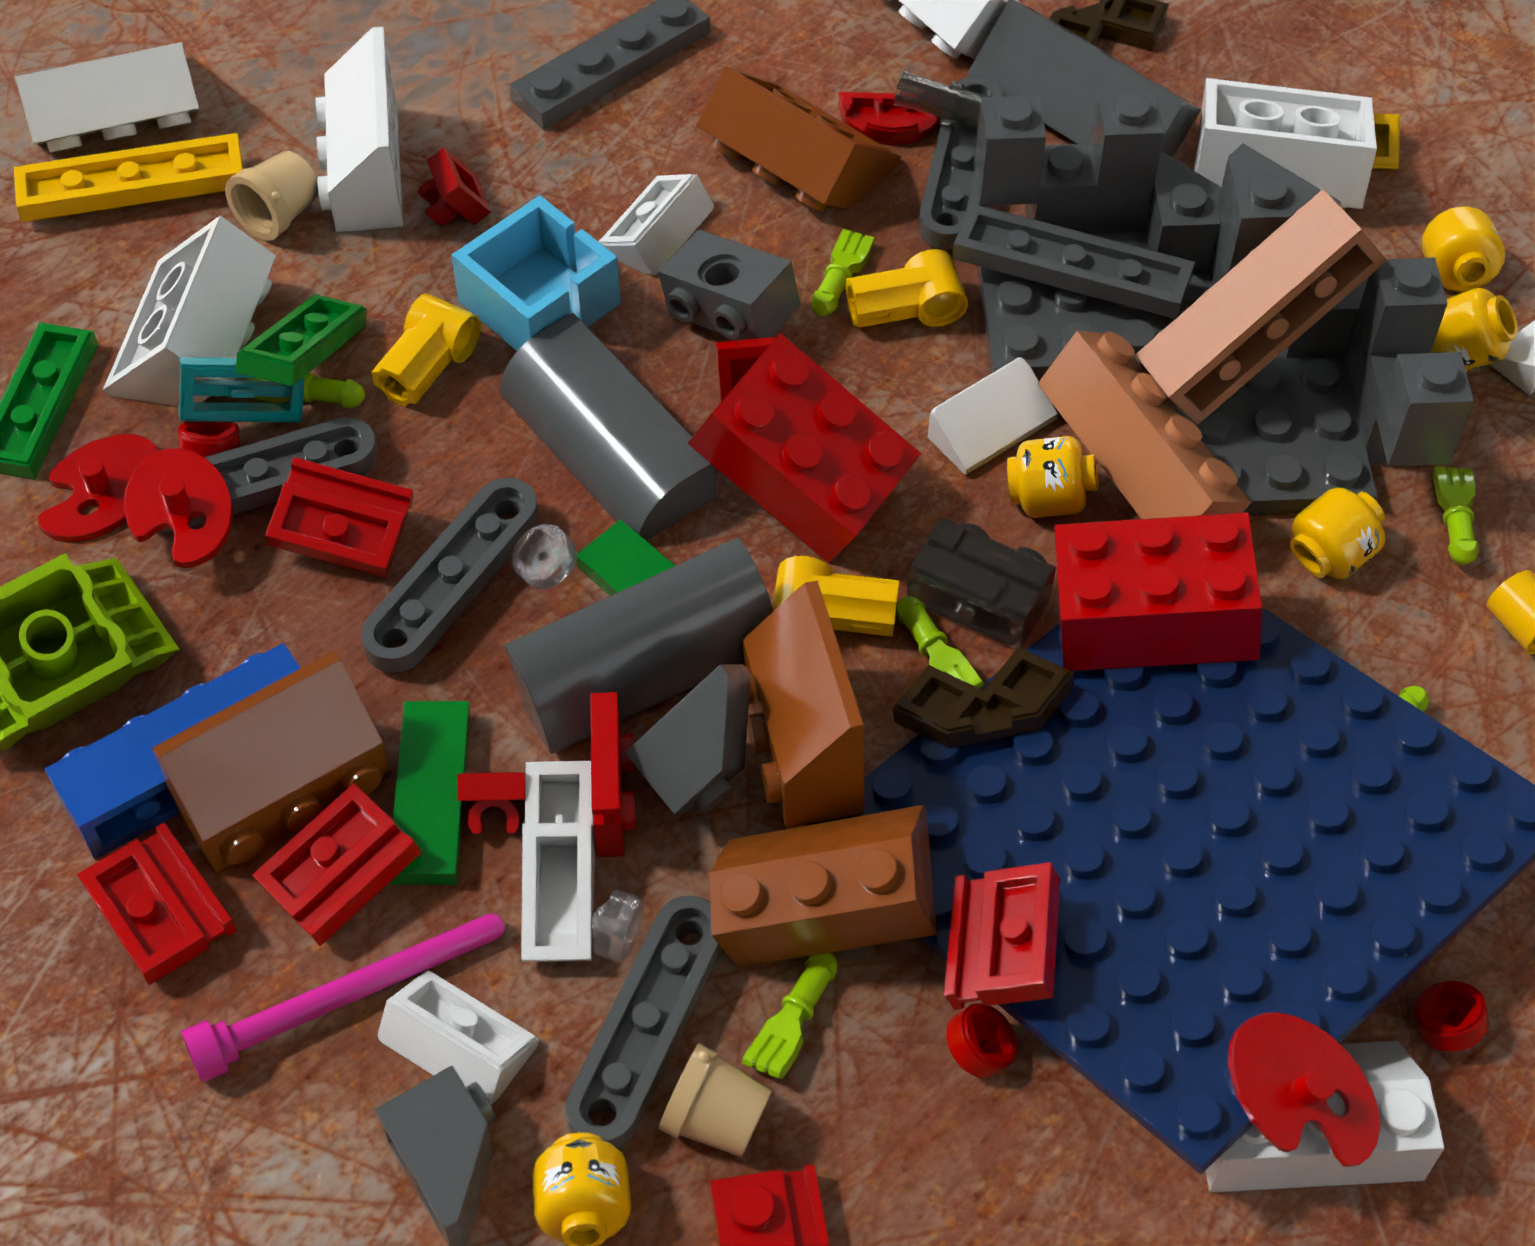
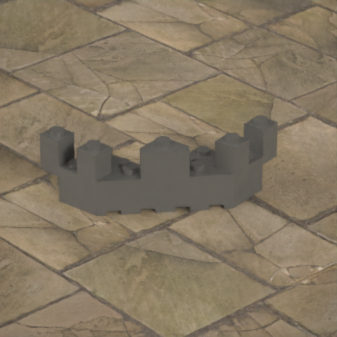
(1319, 411)

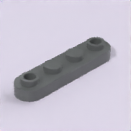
(952, 176)
(260, 469)
(449, 575)
(644, 1022)

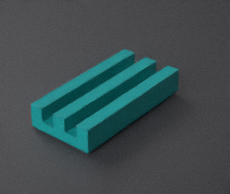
(233, 412)

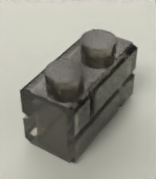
(981, 582)

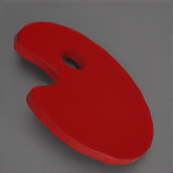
(98, 477)
(172, 491)
(1283, 1080)

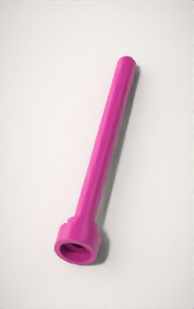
(218, 1045)

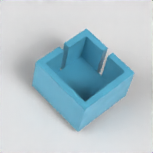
(525, 275)

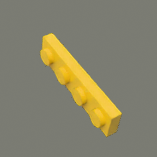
(126, 177)

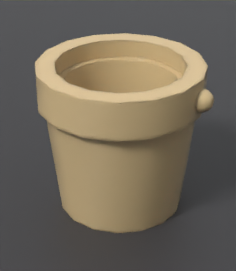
(272, 194)
(715, 1103)

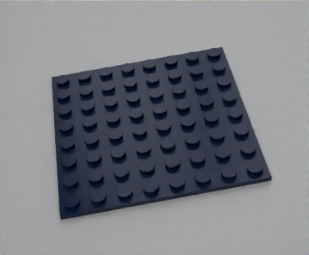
(1219, 859)

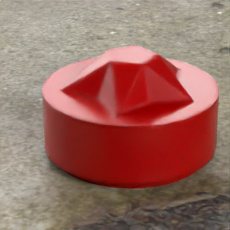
(208, 437)
(1451, 1016)
(981, 1040)

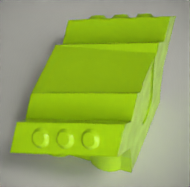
(71, 641)

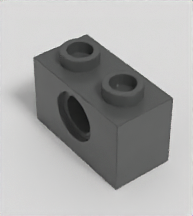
(729, 287)

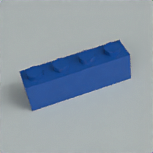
(116, 785)

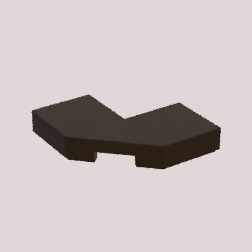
(1120, 21)
(961, 714)

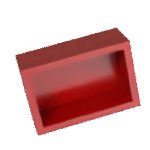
(804, 448)
(1158, 592)

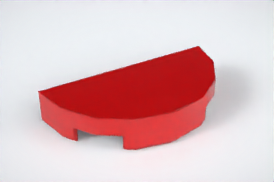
(882, 120)

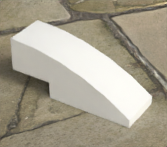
(557, 862)

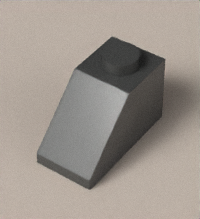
(698, 743)
(443, 1147)

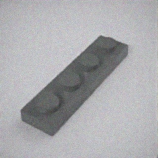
(608, 60)
(1073, 260)

